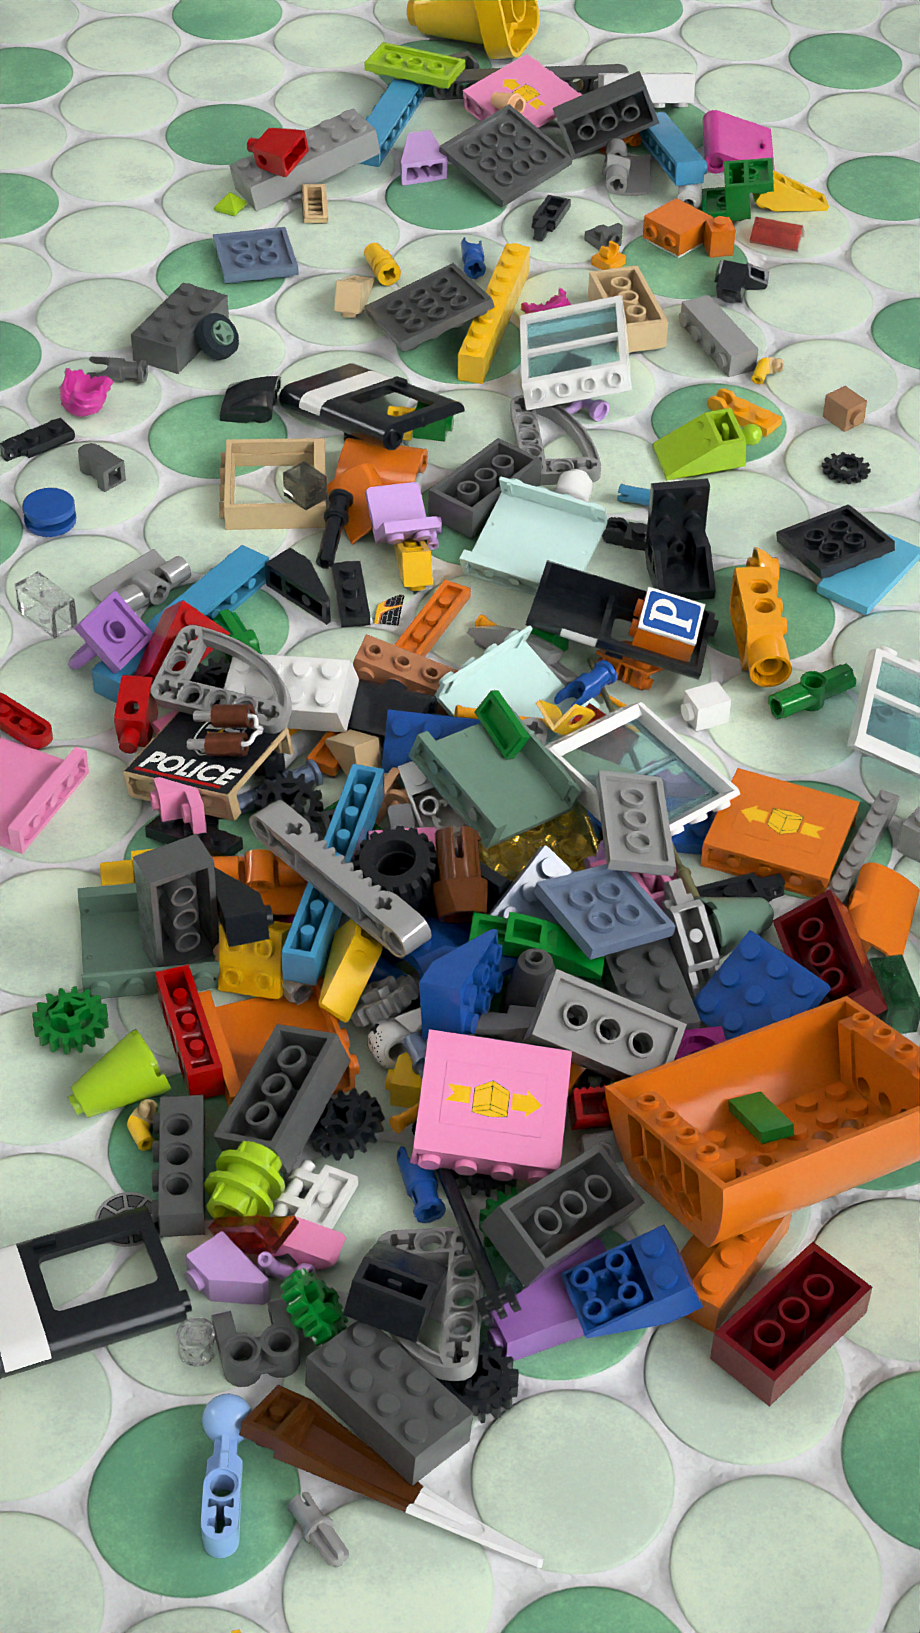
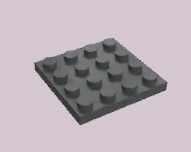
(505, 155)
(429, 307)

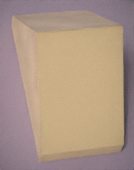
(355, 748)

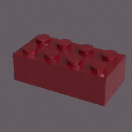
(827, 944)
(790, 1323)

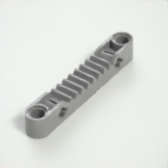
(376, 911)

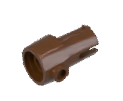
(460, 882)

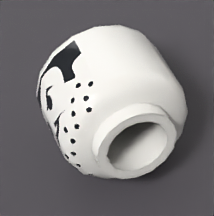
(386, 1041)

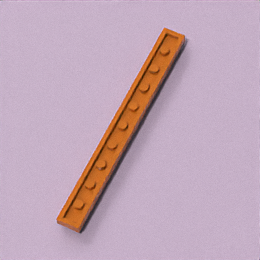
(417, 638)

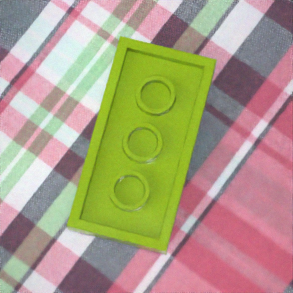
(414, 65)

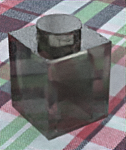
(305, 485)

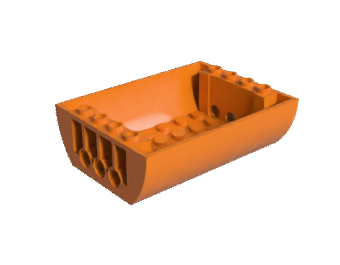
(829, 1070)

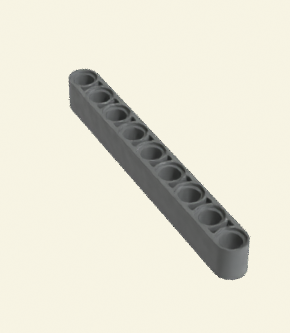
(585, 73)

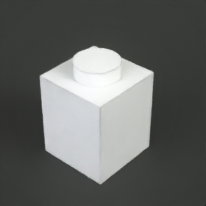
(706, 706)

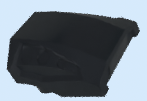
(250, 400)

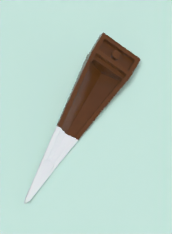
(317, 1443)

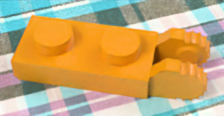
(745, 411)

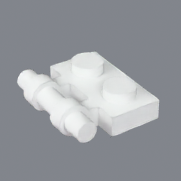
(326, 1196)

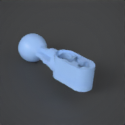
(224, 1469)

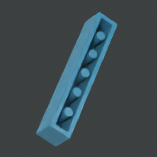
(674, 152)

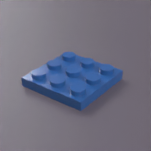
(757, 989)

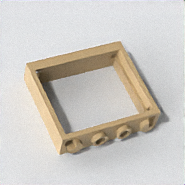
(269, 453)

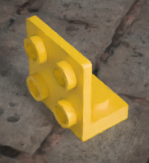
(254, 966)

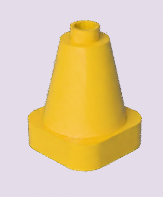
(499, 25)

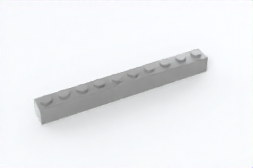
(863, 844)

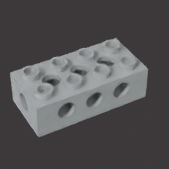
(598, 1007)

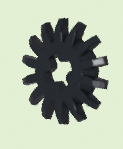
(857, 469)

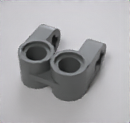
(258, 1350)

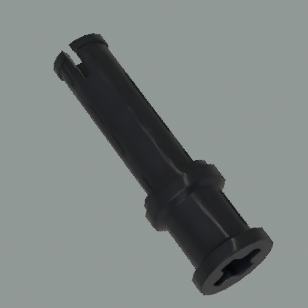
(336, 518)

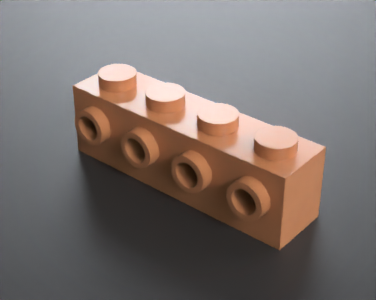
(386, 664)

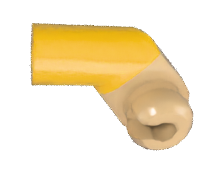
(766, 366)
(141, 1122)

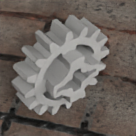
(384, 1000)

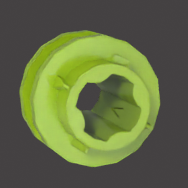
(244, 1182)

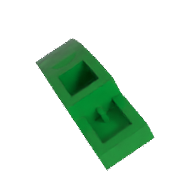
(526, 932)

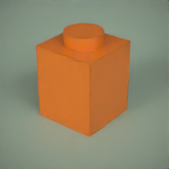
(719, 237)

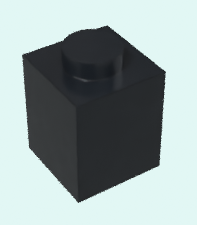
(732, 281)

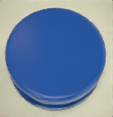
(49, 512)

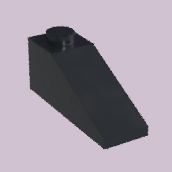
(297, 581)
(241, 911)

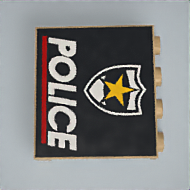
(214, 776)

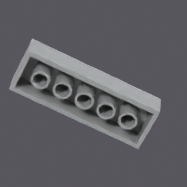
(332, 149)

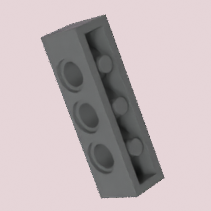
(181, 1166)

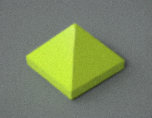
(230, 204)

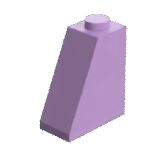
(422, 159)

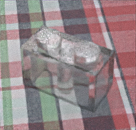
(46, 604)

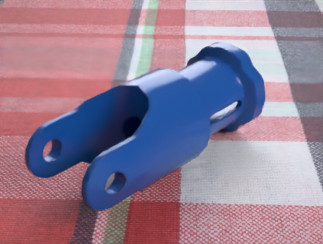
(473, 259)
(588, 684)
(422, 1188)

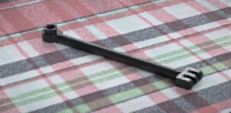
(495, 1297)

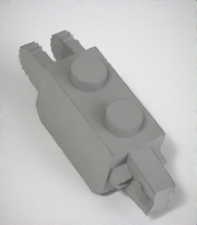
(692, 937)

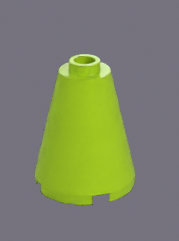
(119, 1078)

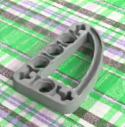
(588, 463)
(182, 686)
(450, 1253)

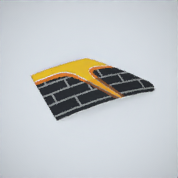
(389, 611)

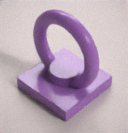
(111, 633)

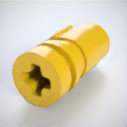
(382, 264)

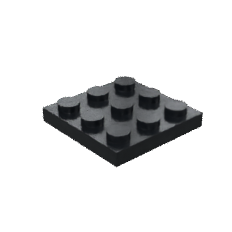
(835, 541)

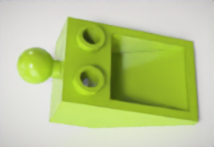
(705, 445)

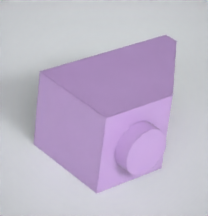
(225, 1273)

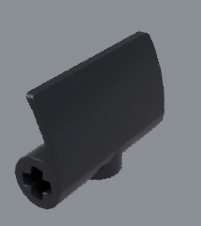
(375, 700)

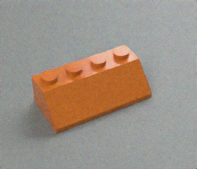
(728, 1268)

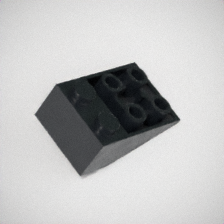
(394, 1290)

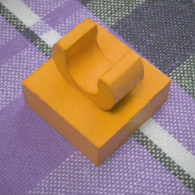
(609, 257)

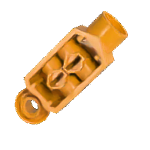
(758, 620)

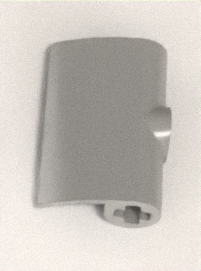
(626, 173)
(144, 580)

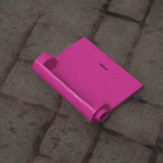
(733, 139)

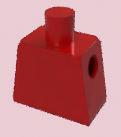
(279, 150)
(134, 724)

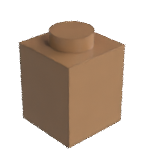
(844, 408)

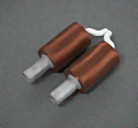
(226, 742)

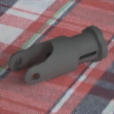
(120, 369)

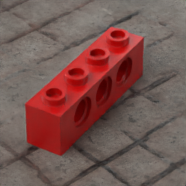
(189, 1032)

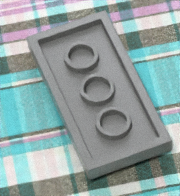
(635, 823)

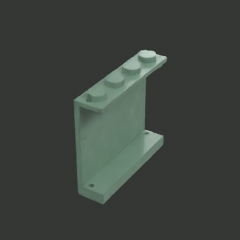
(494, 792)
(113, 946)

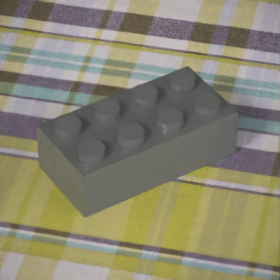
(606, 115)
(168, 334)
(471, 491)
(177, 902)
(652, 979)
(285, 1093)
(561, 1214)
(389, 1400)

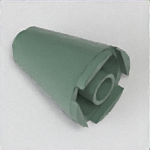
(734, 917)

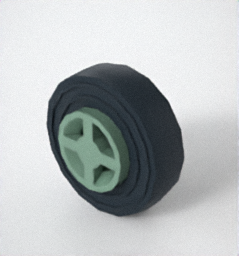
(217, 336)

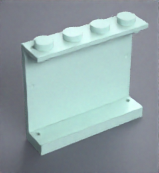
(528, 530)
(514, 672)

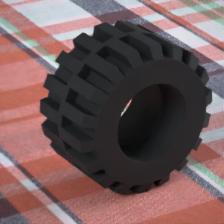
(400, 849)

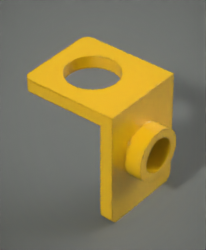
(558, 722)

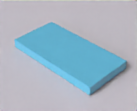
(869, 582)

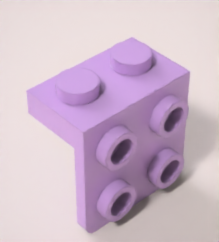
(399, 513)

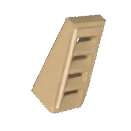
(314, 203)

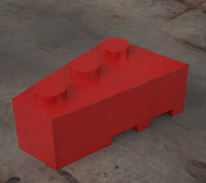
(171, 622)

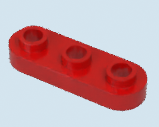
(24, 724)

